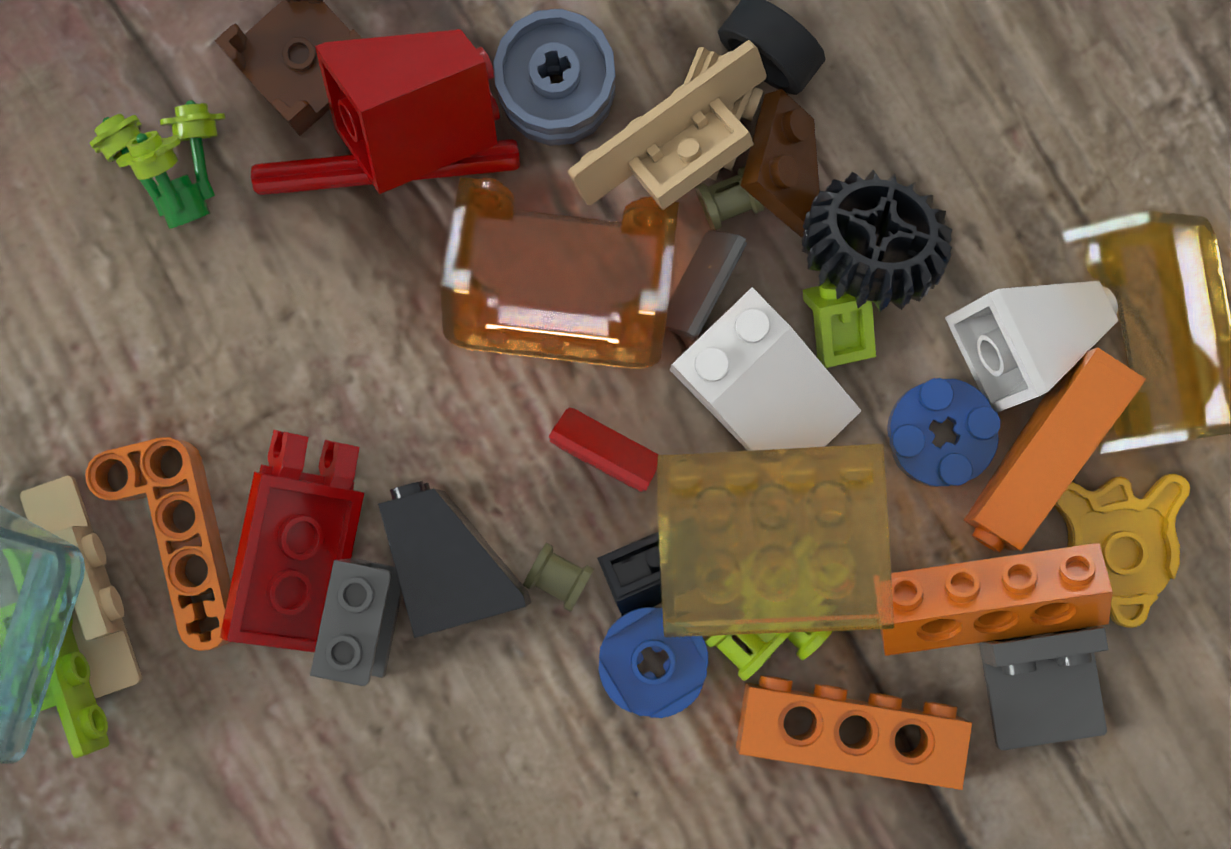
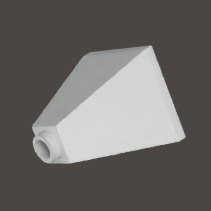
(1030, 336)

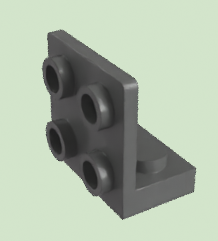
(1045, 687)

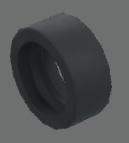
(785, 45)

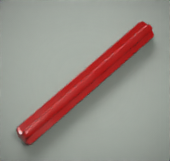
(346, 172)

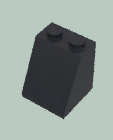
(444, 562)

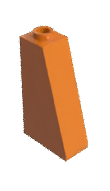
(1052, 450)

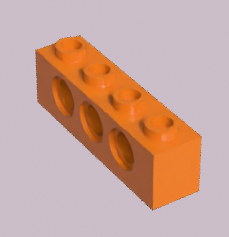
(998, 599)
(935, 761)

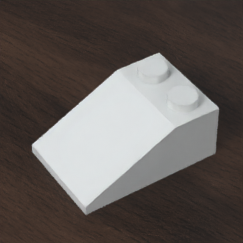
(764, 380)

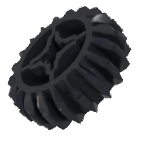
(843, 240)

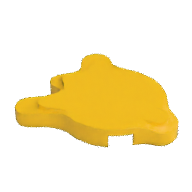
(1134, 537)

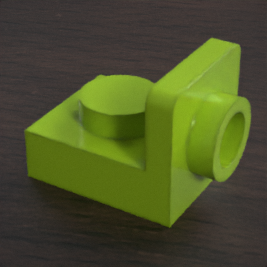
(841, 329)

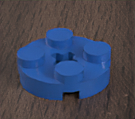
(973, 423)
(645, 692)

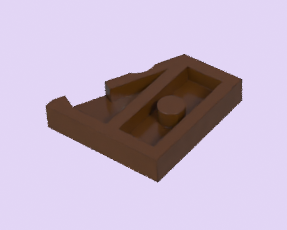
(783, 160)

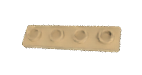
(679, 138)
(98, 608)

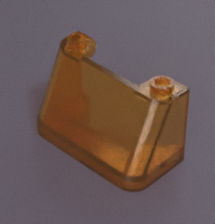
(557, 280)

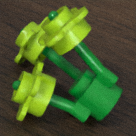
(152, 156)

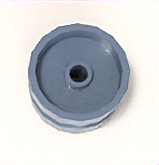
(547, 46)

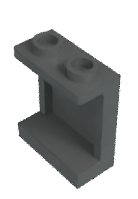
(357, 622)

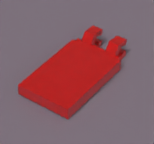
(289, 544)

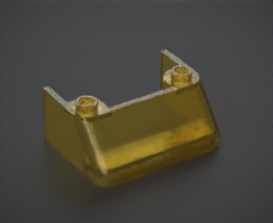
(1170, 322)

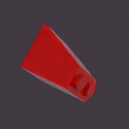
(409, 102)

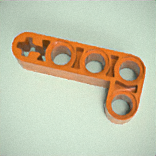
(175, 546)

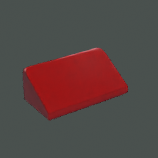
(605, 449)

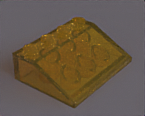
(774, 541)

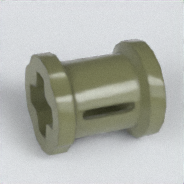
(726, 200)
(558, 577)

